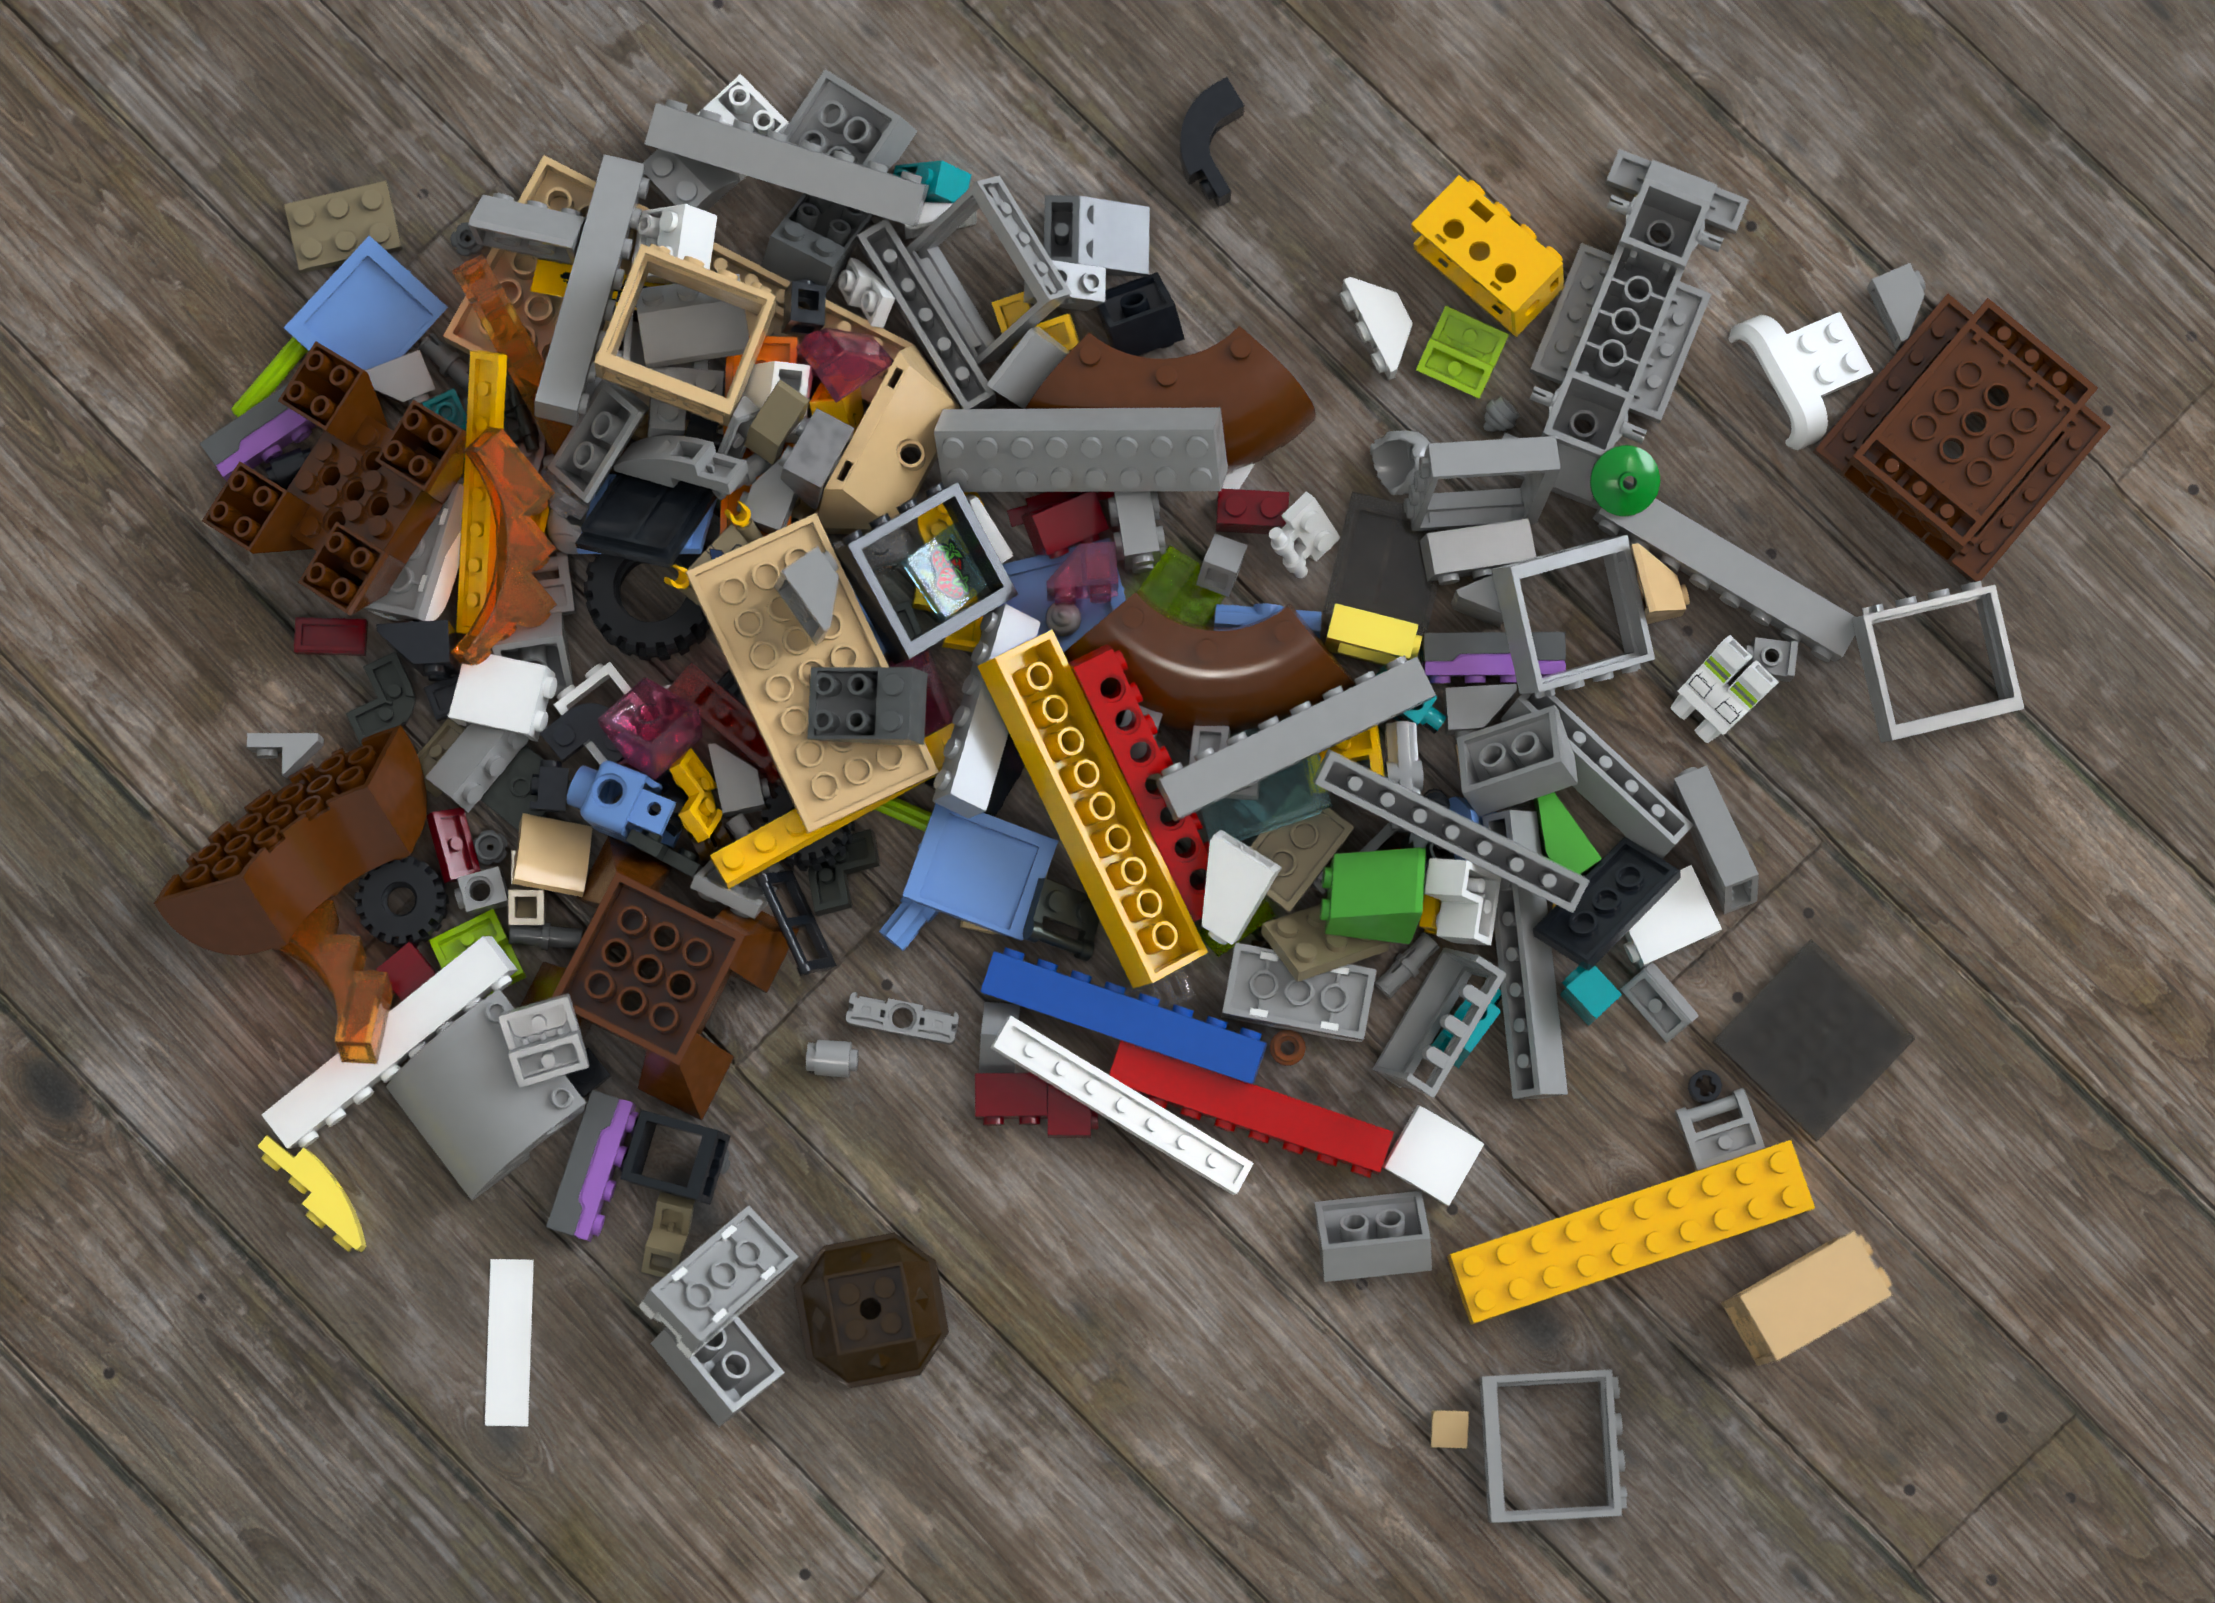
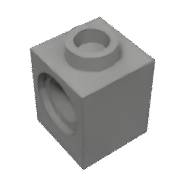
(1221, 565)
(498, 891)

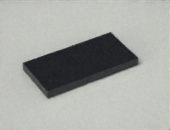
(1615, 899)

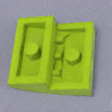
(1462, 352)
(458, 939)

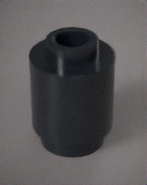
(286, 466)

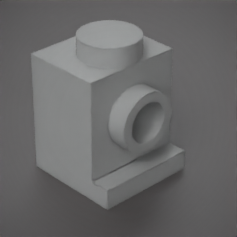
(1786, 654)

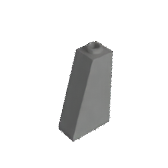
(1717, 839)

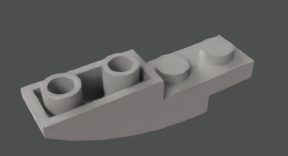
(682, 458)

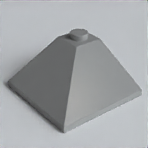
(849, 122)

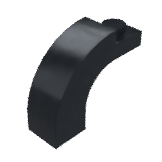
(1206, 116)

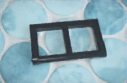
(805, 919)

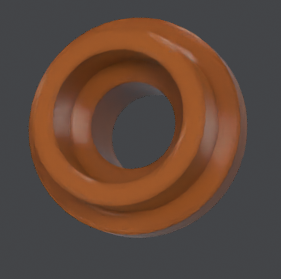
(1287, 1036)

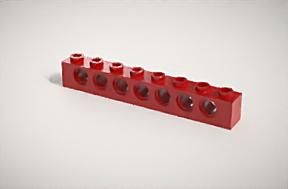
(1090, 672)

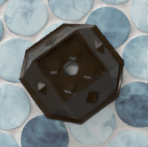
(879, 1349)

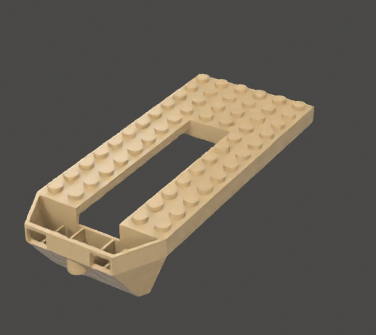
(902, 398)

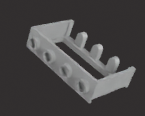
(1429, 1012)

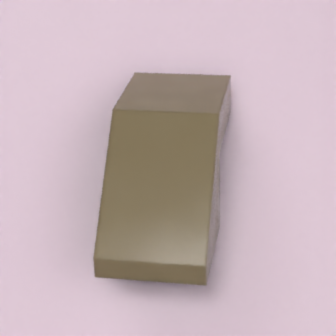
(776, 421)
(525, 903)
(668, 1235)

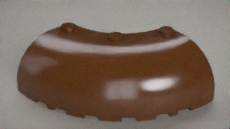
(1256, 393)
(1215, 672)
(300, 847)

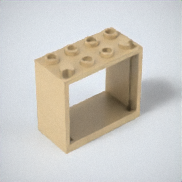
(693, 275)
(1807, 1298)

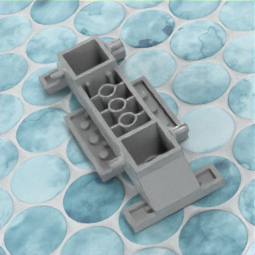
(1627, 316)

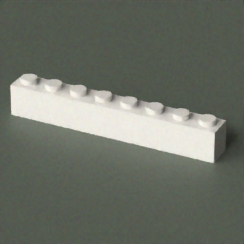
(408, 1029)

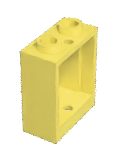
(1371, 636)

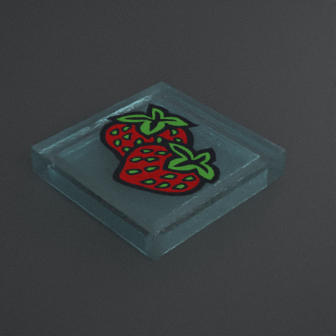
(945, 572)

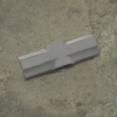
(1402, 759)

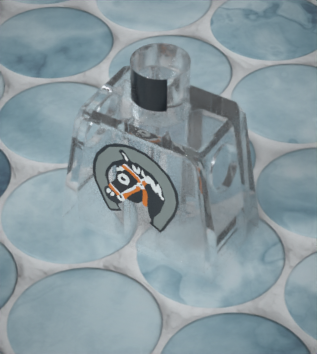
(888, 552)

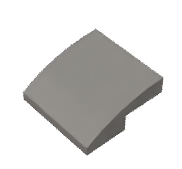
(543, 1040)

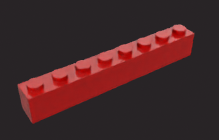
(1253, 1109)

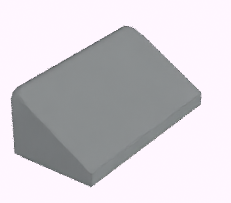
(738, 428)
(1659, 1002)

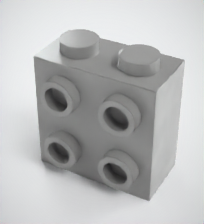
(1138, 537)

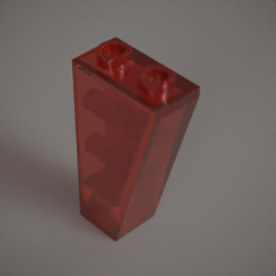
(726, 719)

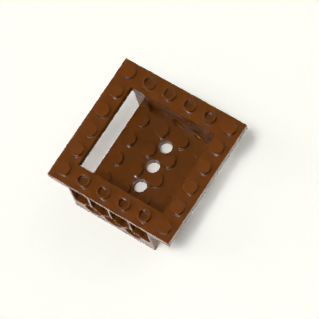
(1950, 498)

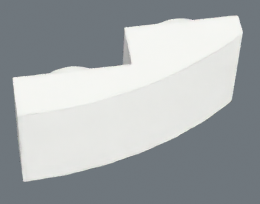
(866, 290)

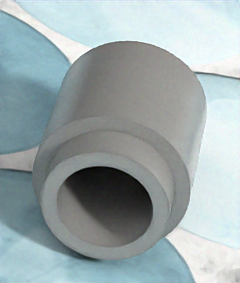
(831, 1058)

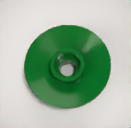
(1608, 479)

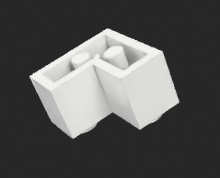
(1467, 898)

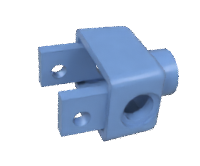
(594, 796)

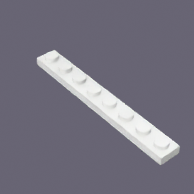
(1121, 1105)

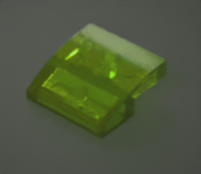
(1175, 590)

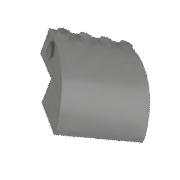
(470, 1104)

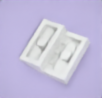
(1433, 1155)

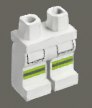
(1713, 696)

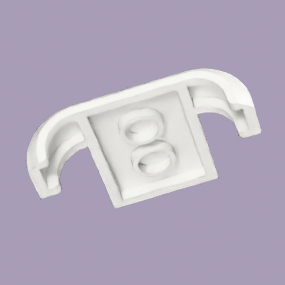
(1805, 368)

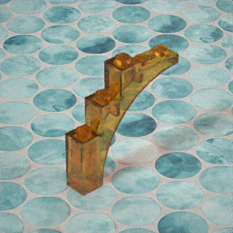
(508, 338)
(521, 546)
(360, 995)

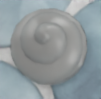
(1500, 415)
(1063, 619)

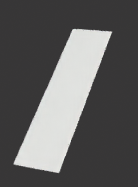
(509, 1342)

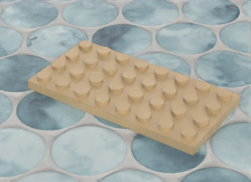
(773, 671)

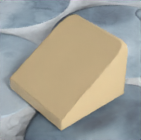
(1449, 1429)

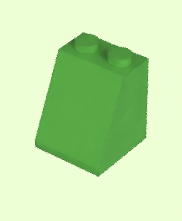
(1374, 894)

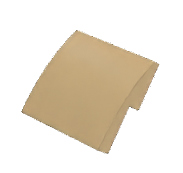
(552, 855)

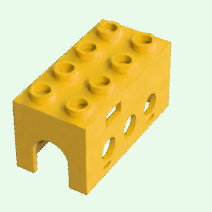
(1492, 251)

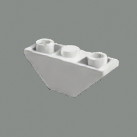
(1381, 322)

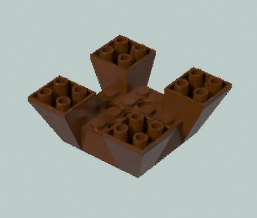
(358, 494)
(632, 913)

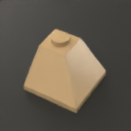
(1659, 587)

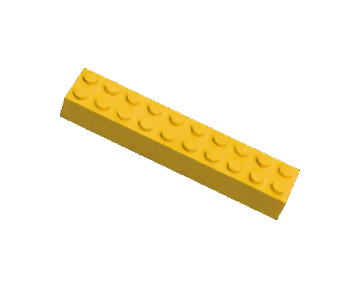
(1092, 809)
(1630, 1232)

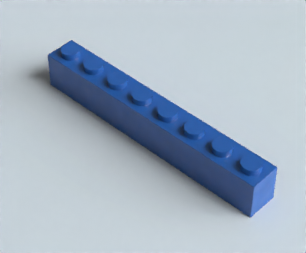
(1123, 1016)

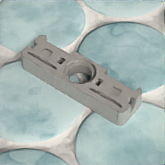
(878, 1015)

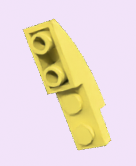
(327, 1202)

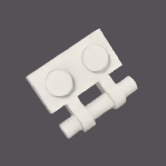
(1311, 528)

